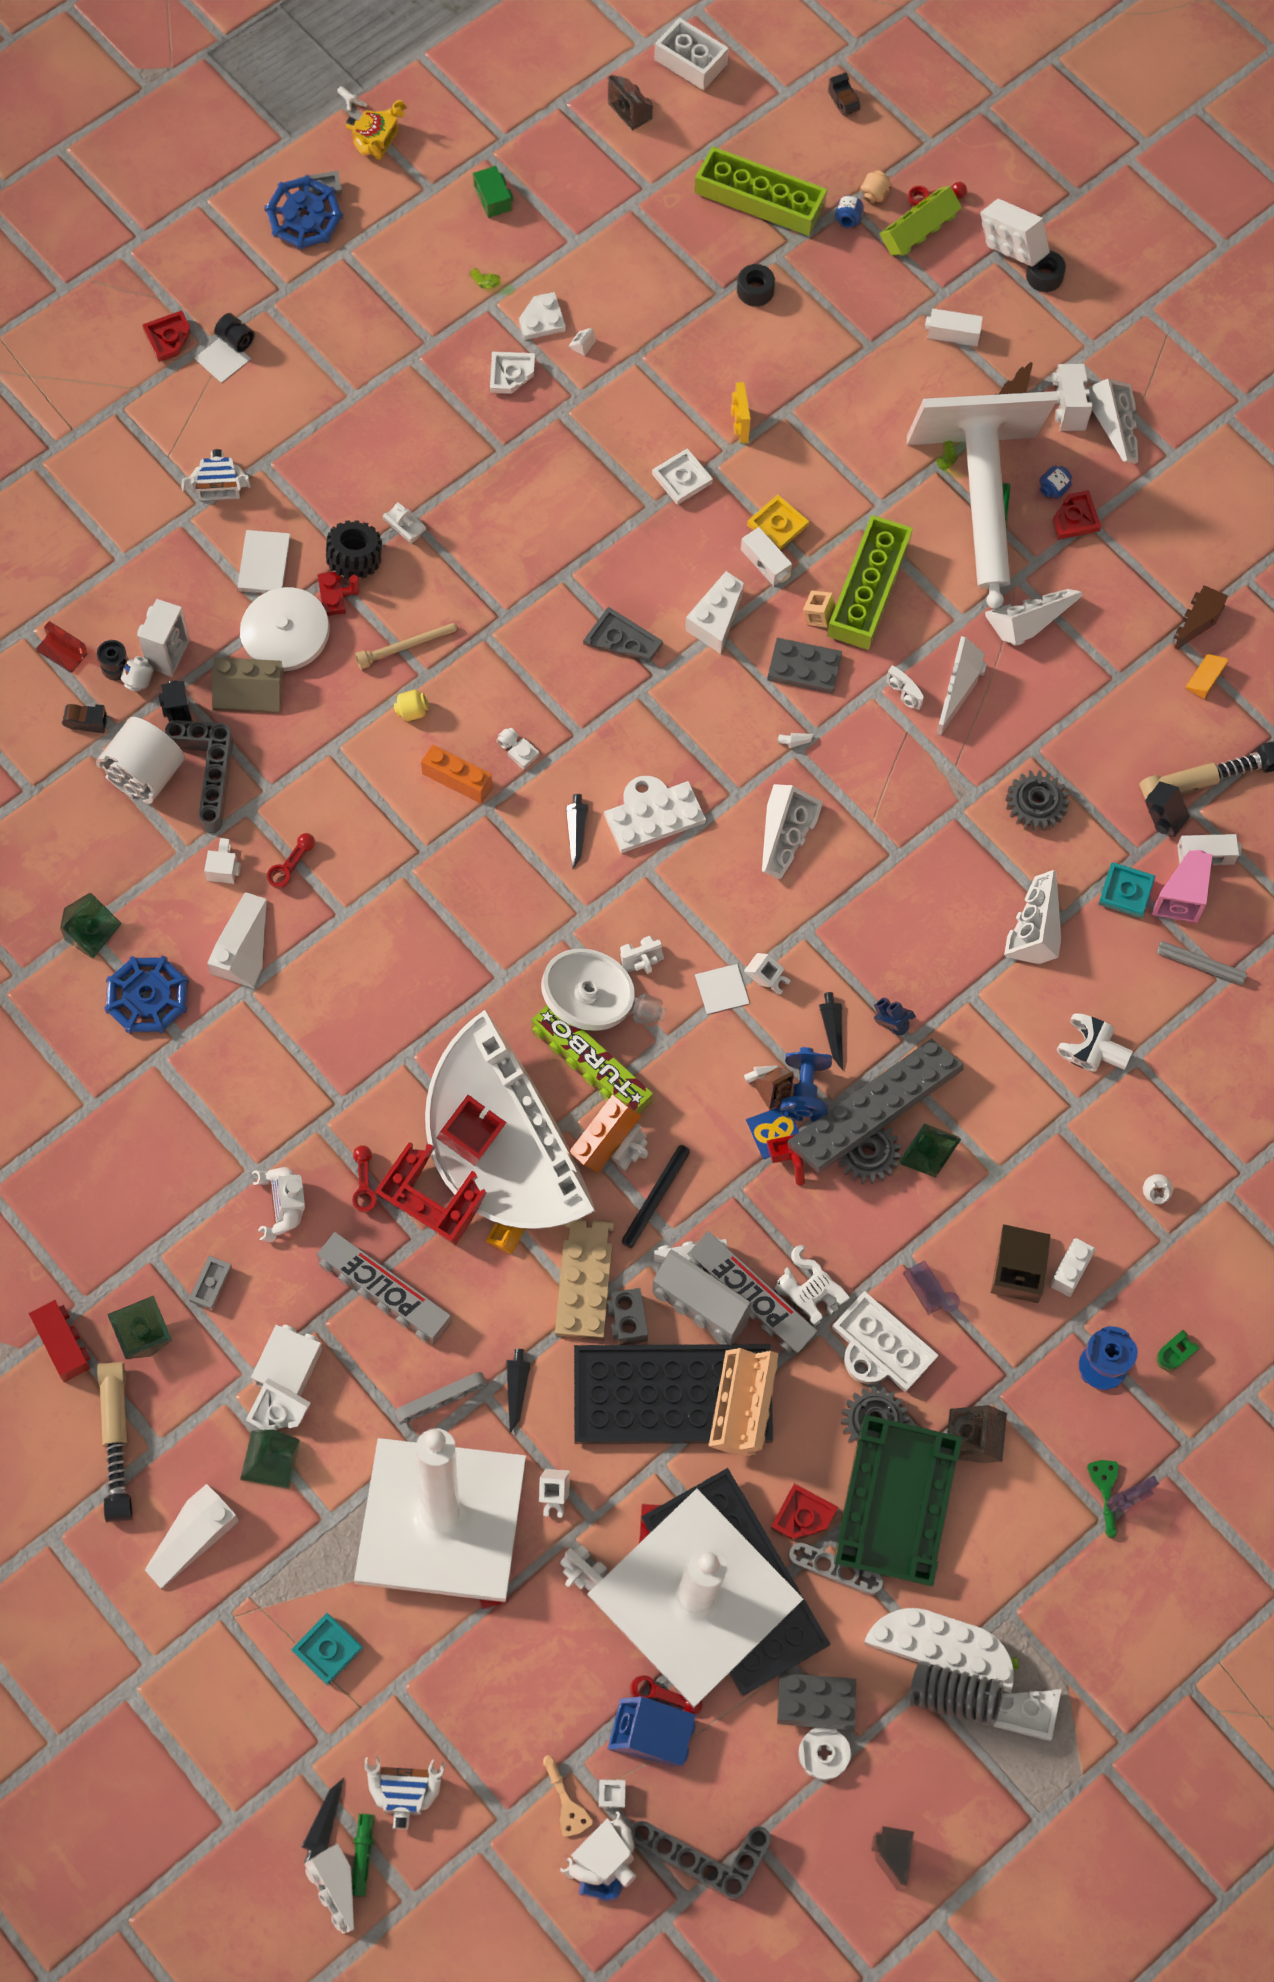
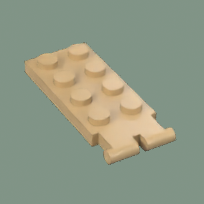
(584, 1280)

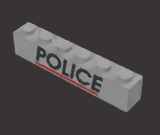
(383, 1288)
(766, 1305)

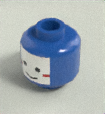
(849, 211)
(1055, 481)

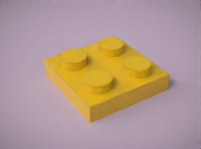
(740, 411)
(779, 522)

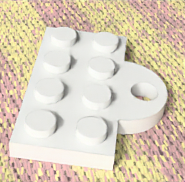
(653, 814)
(882, 1345)

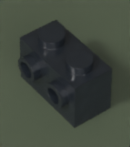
(175, 701)
(1167, 808)

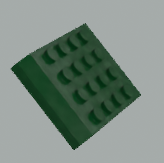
(897, 1500)

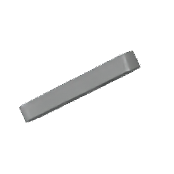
(440, 1398)
(833, 1573)

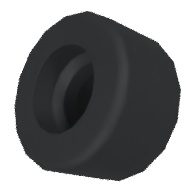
(755, 274)
(1043, 281)

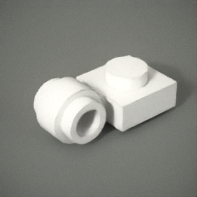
(520, 752)

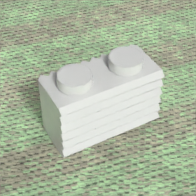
(1072, 1267)

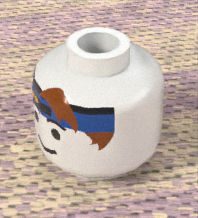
(137, 673)

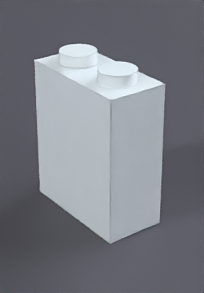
(288, 1359)

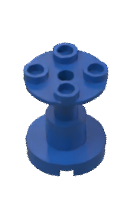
(804, 1098)
(1107, 1358)

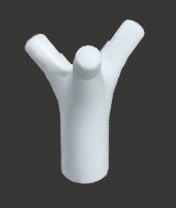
(350, 98)

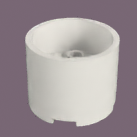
(140, 759)

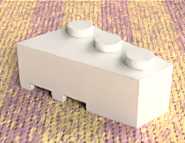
(1072, 394)
(715, 612)

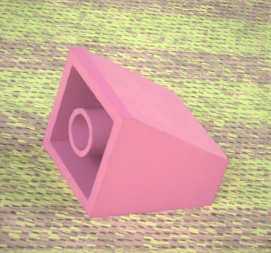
(1187, 889)

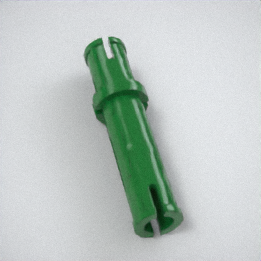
(362, 1854)

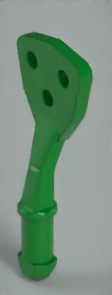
(1105, 1488)

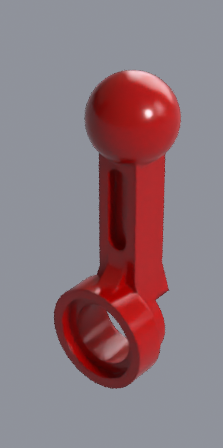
(958, 188)
(304, 843)
(362, 1156)
(663, 1694)

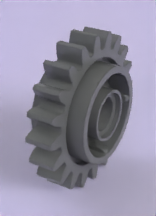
(1037, 787)
(873, 1165)
(874, 1405)

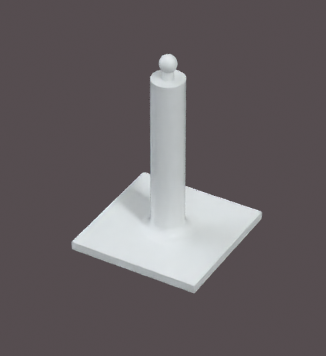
(981, 424)
(440, 1518)
(695, 1597)

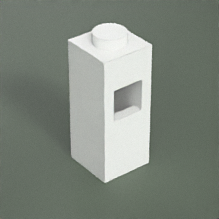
(954, 327)
(766, 557)
(1222, 847)

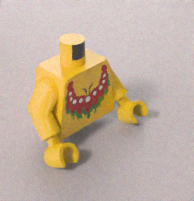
(376, 129)

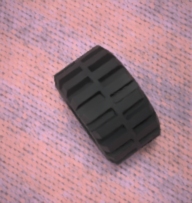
(353, 549)

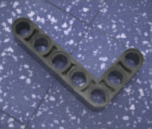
(213, 767)
(702, 1861)

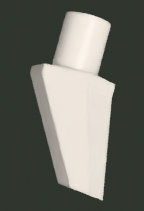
(795, 739)
(758, 1071)

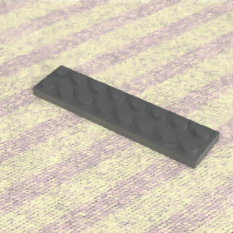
(875, 1105)

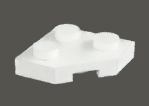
(542, 317)
(510, 371)
(277, 1408)

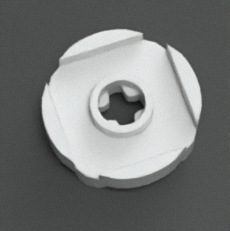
(814, 1764)

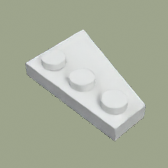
(1029, 1713)

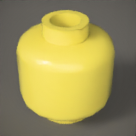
(411, 705)

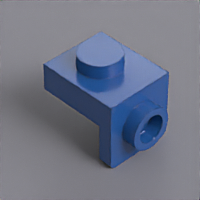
(601, 1891)

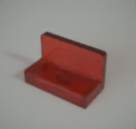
(62, 647)

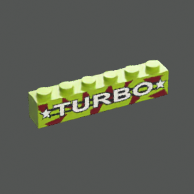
(590, 1060)

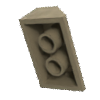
(247, 685)

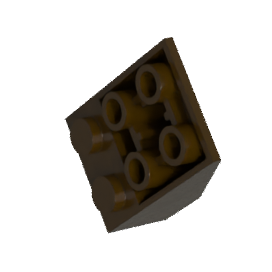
(1021, 1264)

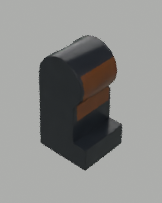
(843, 94)
(85, 718)

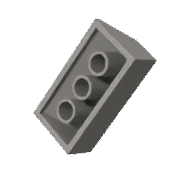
(701, 1298)

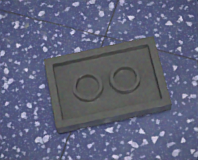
(804, 665)
(816, 1701)

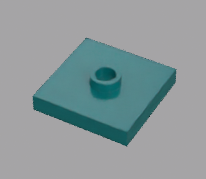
(1126, 890)
(327, 1649)

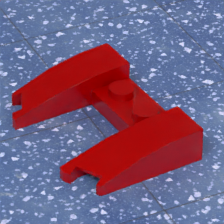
(398, 1191)

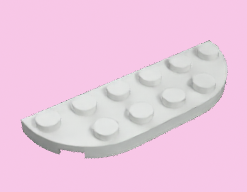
(942, 1641)

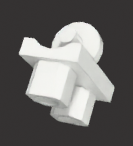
(404, 523)
(641, 957)
(631, 1148)
(579, 1571)

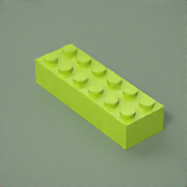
(760, 191)
(869, 582)

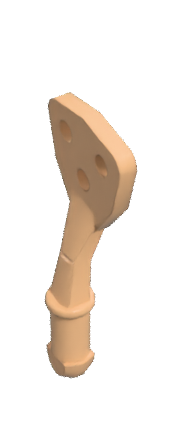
(567, 1805)

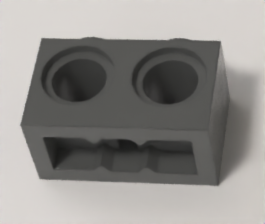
(633, 1316)

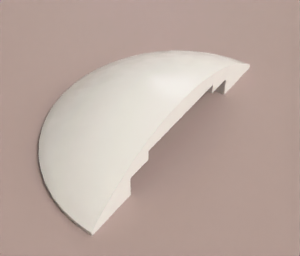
(528, 1165)

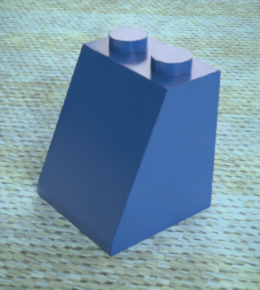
(652, 1731)

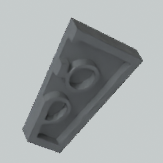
(622, 636)

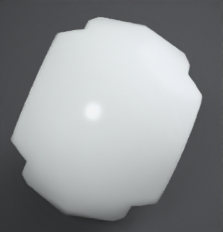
(1159, 1181)

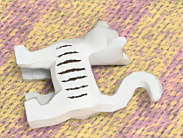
(816, 1289)

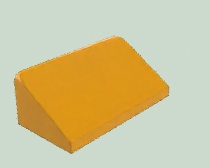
(1206, 675)
(504, 1237)

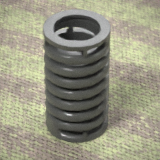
(957, 1687)

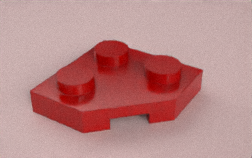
(167, 335)
(1076, 516)
(803, 1514)

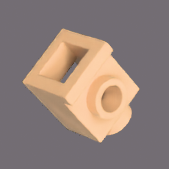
(818, 608)

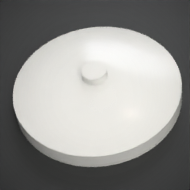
(285, 627)
(587, 989)

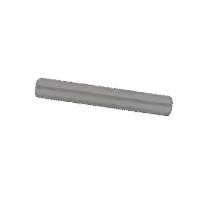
(1201, 962)

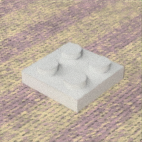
(682, 476)

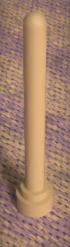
(366, 658)

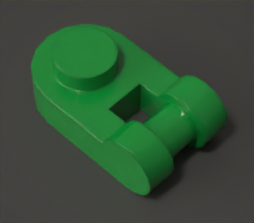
(1171, 1357)

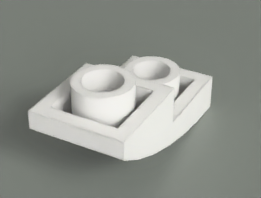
(910, 693)

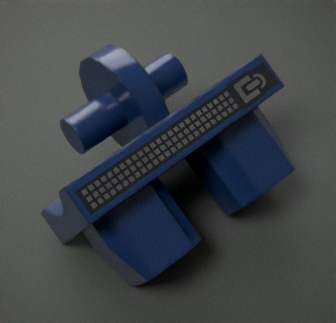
(893, 1016)

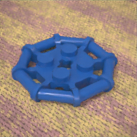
(299, 201)
(151, 1006)

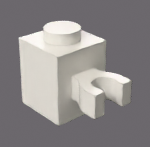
(221, 864)
(766, 972)
(554, 1490)

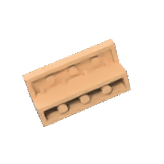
(743, 1401)

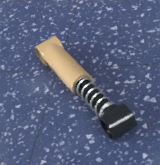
(1210, 773)
(114, 1437)

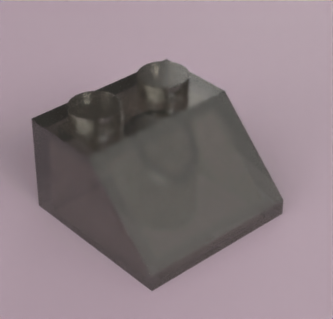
(628, 102)
(981, 1431)
(893, 1854)

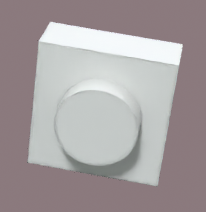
(612, 1794)

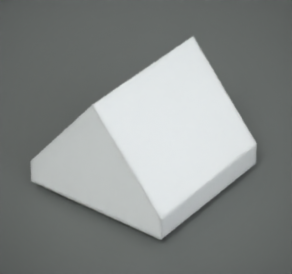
(583, 341)

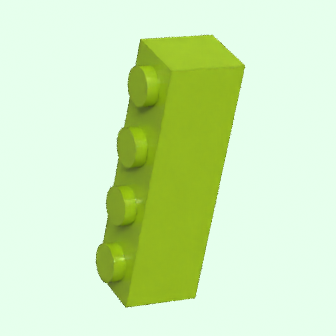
(920, 221)

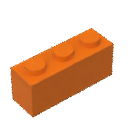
(456, 773)
(605, 1133)

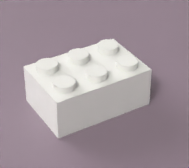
(691, 53)
(1015, 232)
(164, 637)

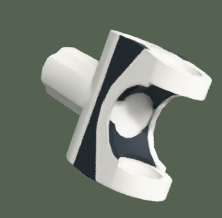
(1096, 1045)

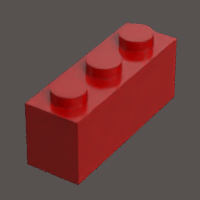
(60, 1340)

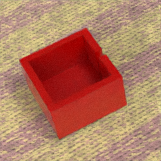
(469, 1133)

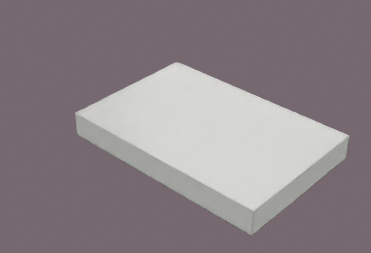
(263, 561)

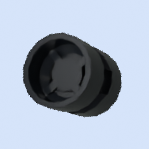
(234, 333)
(112, 659)

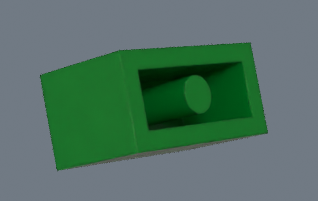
(492, 191)

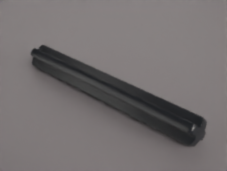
(655, 1196)

